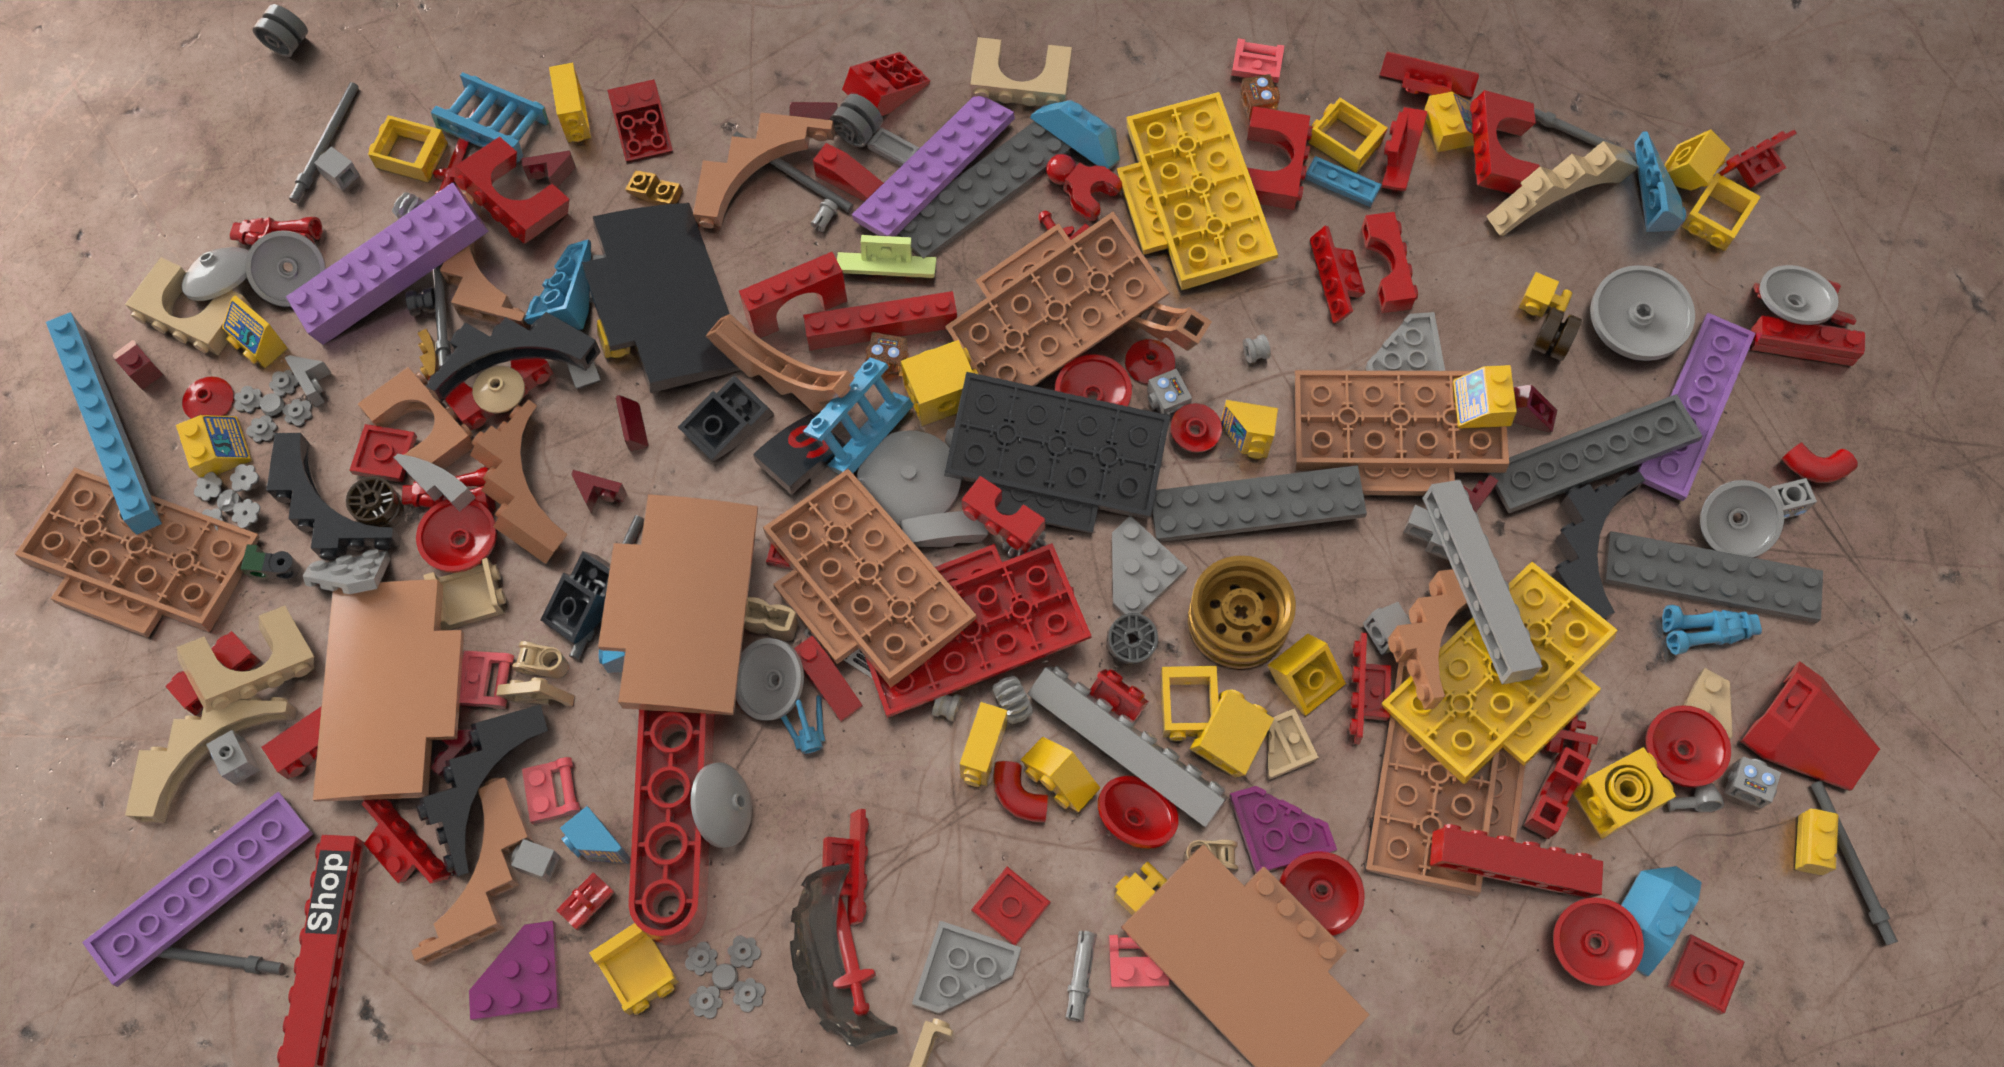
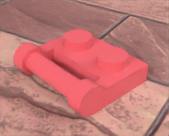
(1254, 65)
(476, 676)
(541, 791)
(1133, 971)

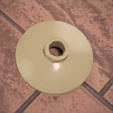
(503, 397)

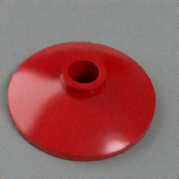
(1143, 369)
(216, 403)
(1198, 417)

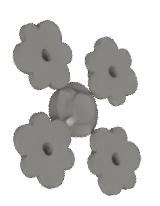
(271, 405)
(229, 499)
(725, 977)

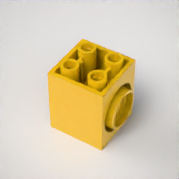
(936, 381)
(1623, 792)

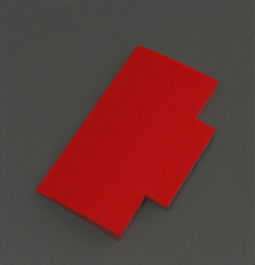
(1021, 614)

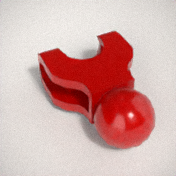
(1081, 182)

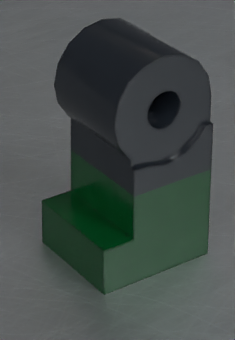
(268, 565)

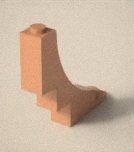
(775, 138)
(475, 294)
(475, 911)

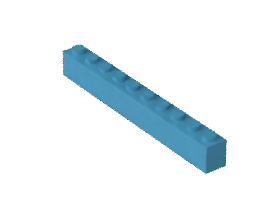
(103, 424)

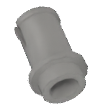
(825, 213)

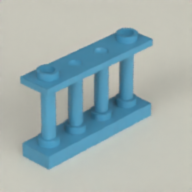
(480, 135)
(873, 431)

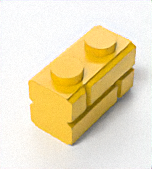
(1816, 842)

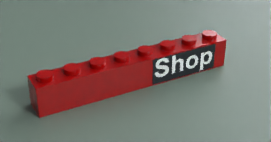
(321, 952)

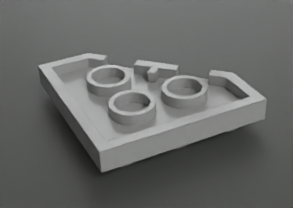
(1411, 347)
(1140, 568)
(349, 572)
(962, 967)

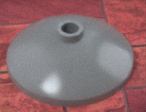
(267, 260)
(215, 273)
(1798, 295)
(1759, 522)
(758, 676)
(721, 805)

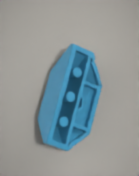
(1080, 131)
(1661, 905)

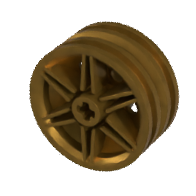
(1252, 577)

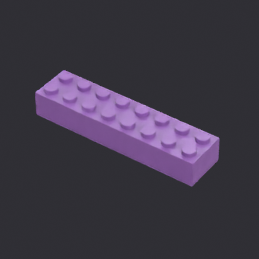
(386, 264)

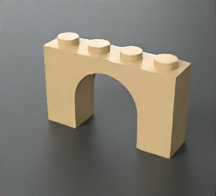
(1046, 89)
(154, 304)
(220, 686)

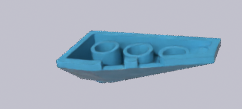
(1659, 195)

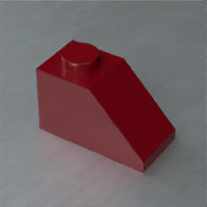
(137, 365)
(1533, 409)

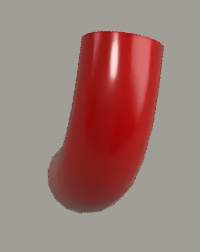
(1818, 468)
(1013, 795)

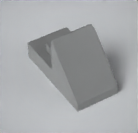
(308, 374)

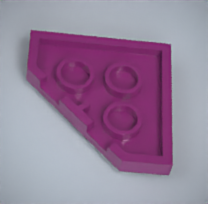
(1277, 830)
(520, 977)

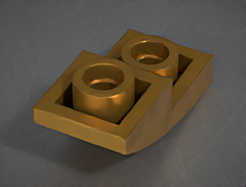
(651, 189)
(429, 358)

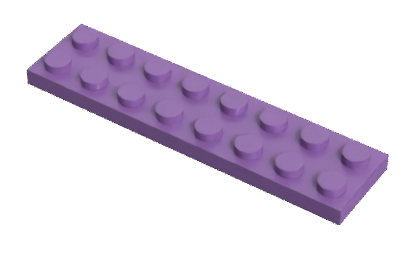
(933, 166)
(1703, 390)
(196, 889)

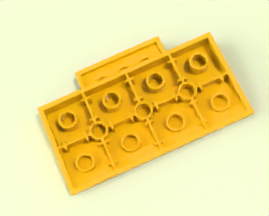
(1194, 192)
(1521, 716)

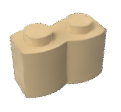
(774, 619)

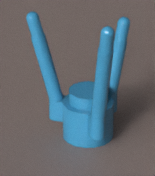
(808, 739)

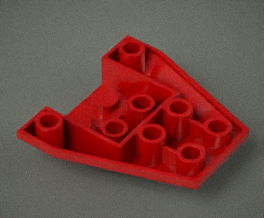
(1812, 732)

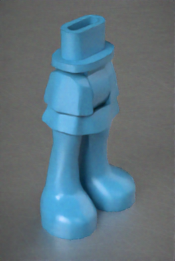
(1723, 628)

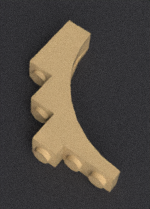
(1545, 186)
(163, 769)

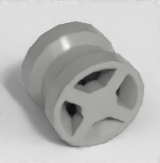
(1256, 348)
(947, 706)

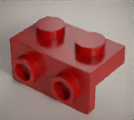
(1123, 698)

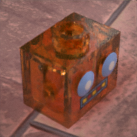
(1259, 92)
(888, 350)

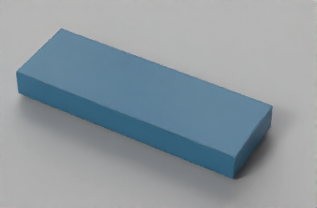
(1342, 181)

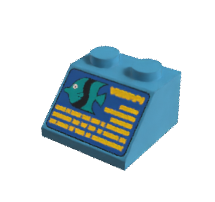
(590, 838)

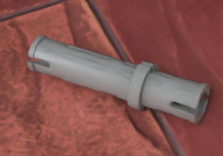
(1081, 974)

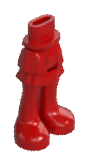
(250, 231)
(418, 497)

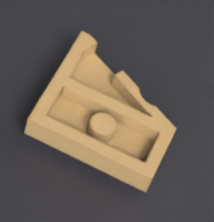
(535, 691)
(1712, 695)
(1288, 745)

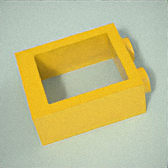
(570, 102)
(1357, 120)
(428, 157)
(1732, 196)
(1186, 676)

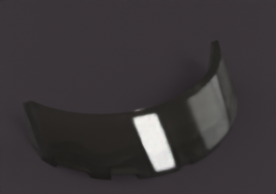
(819, 962)

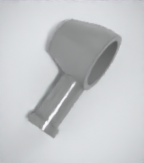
(1705, 800)

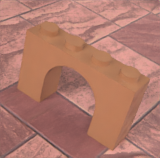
(408, 393)

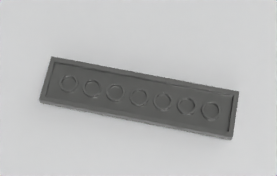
(983, 189)
(1595, 453)
(1258, 504)
(1713, 577)

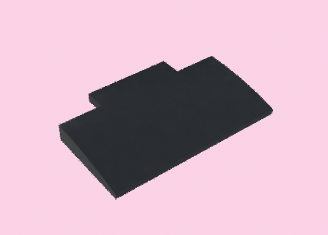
(658, 293)
(1057, 451)

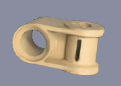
(535, 660)
(1222, 849)

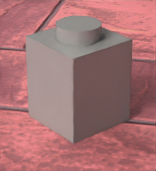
(336, 168)
(535, 860)

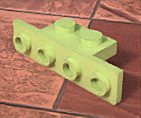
(886, 257)

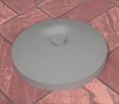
(1642, 313)
(909, 477)

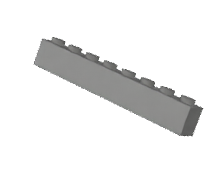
(1482, 582)
(1128, 745)

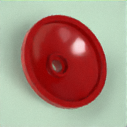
(1096, 377)
(444, 527)
(1700, 736)
(1137, 812)
(1341, 903)
(1618, 935)

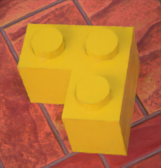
(1060, 772)

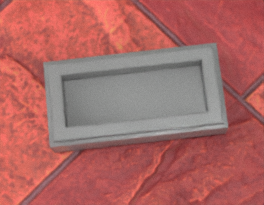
(891, 146)

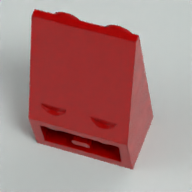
(885, 81)
(640, 120)

